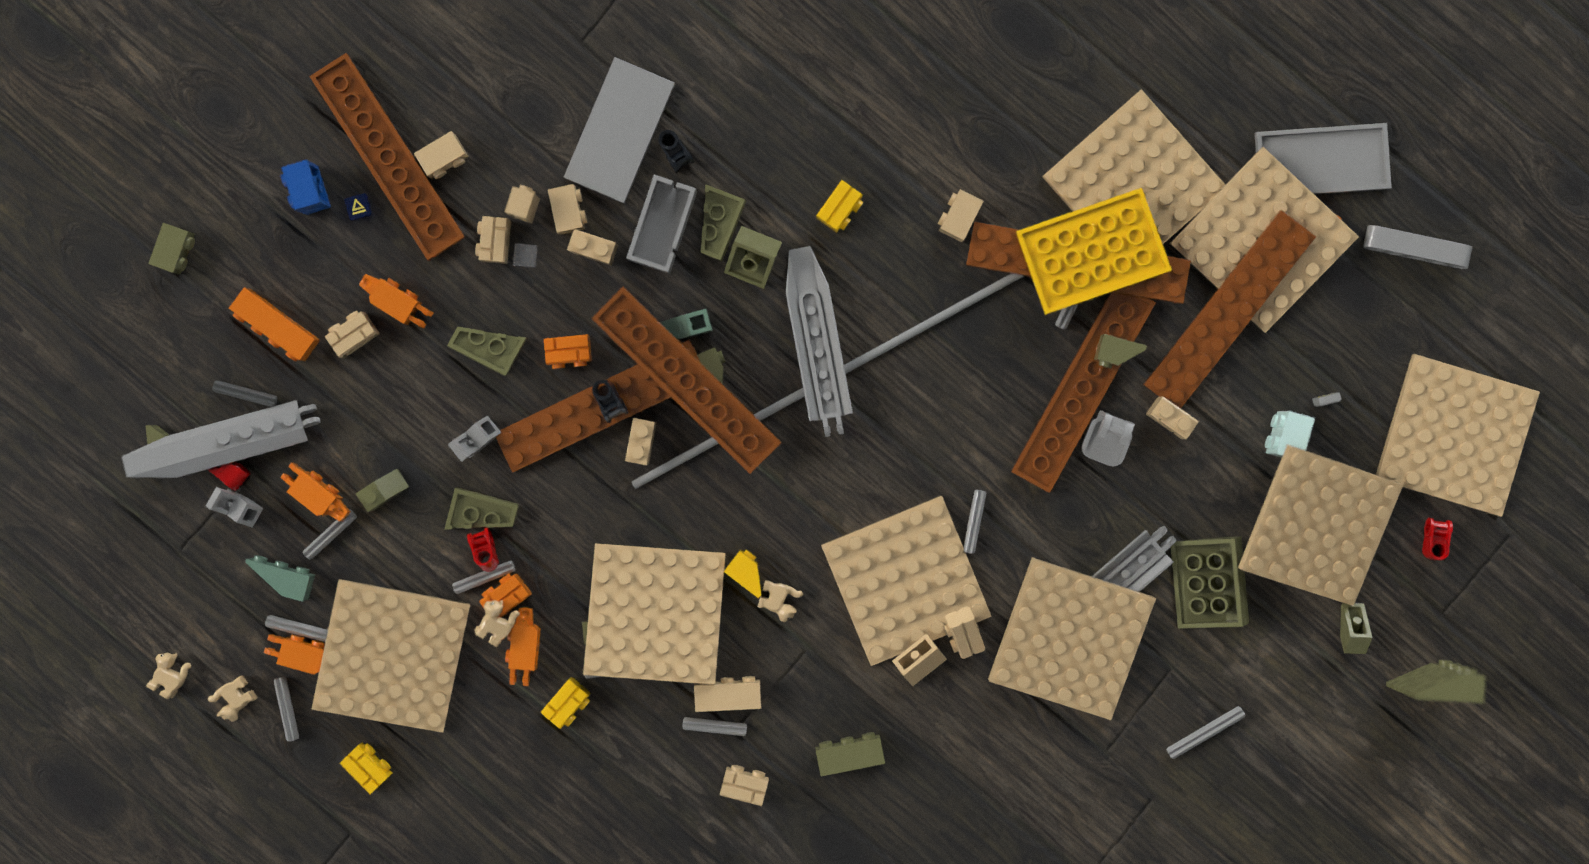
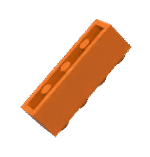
(274, 324)

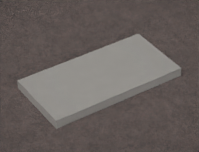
(619, 130)
(1333, 157)

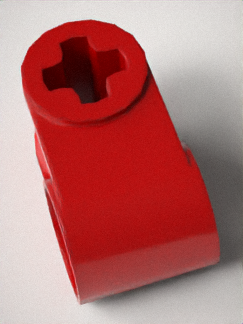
(231, 474)
(1437, 537)
(483, 545)

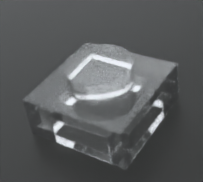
(525, 255)

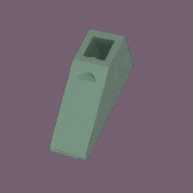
(689, 325)
(285, 580)

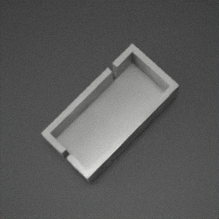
(661, 224)

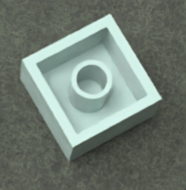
(1288, 429)

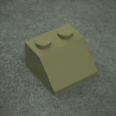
(752, 257)

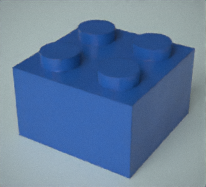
(305, 187)

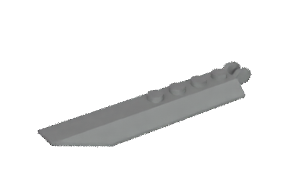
(816, 340)
(221, 442)
(1138, 561)

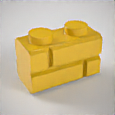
(840, 206)
(566, 702)
(366, 767)

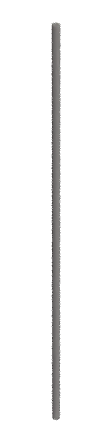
(848, 367)

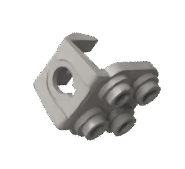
(1107, 439)

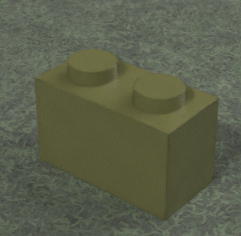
(172, 249)

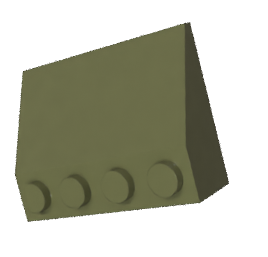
(1209, 583)
(1442, 682)

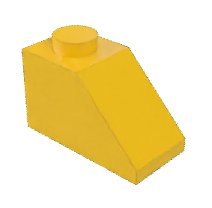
(745, 572)

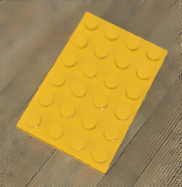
(1093, 251)

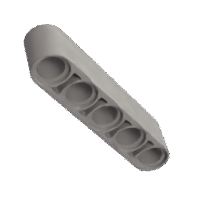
(1417, 247)

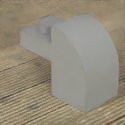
(474, 438)
(235, 506)

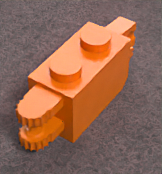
(394, 301)
(314, 494)
(523, 646)
(297, 652)

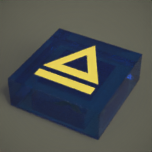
(358, 206)

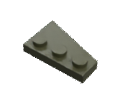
(720, 221)
(489, 349)
(475, 509)

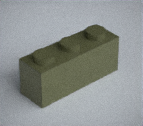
(849, 754)

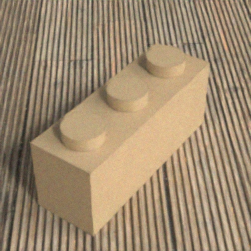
(728, 695)

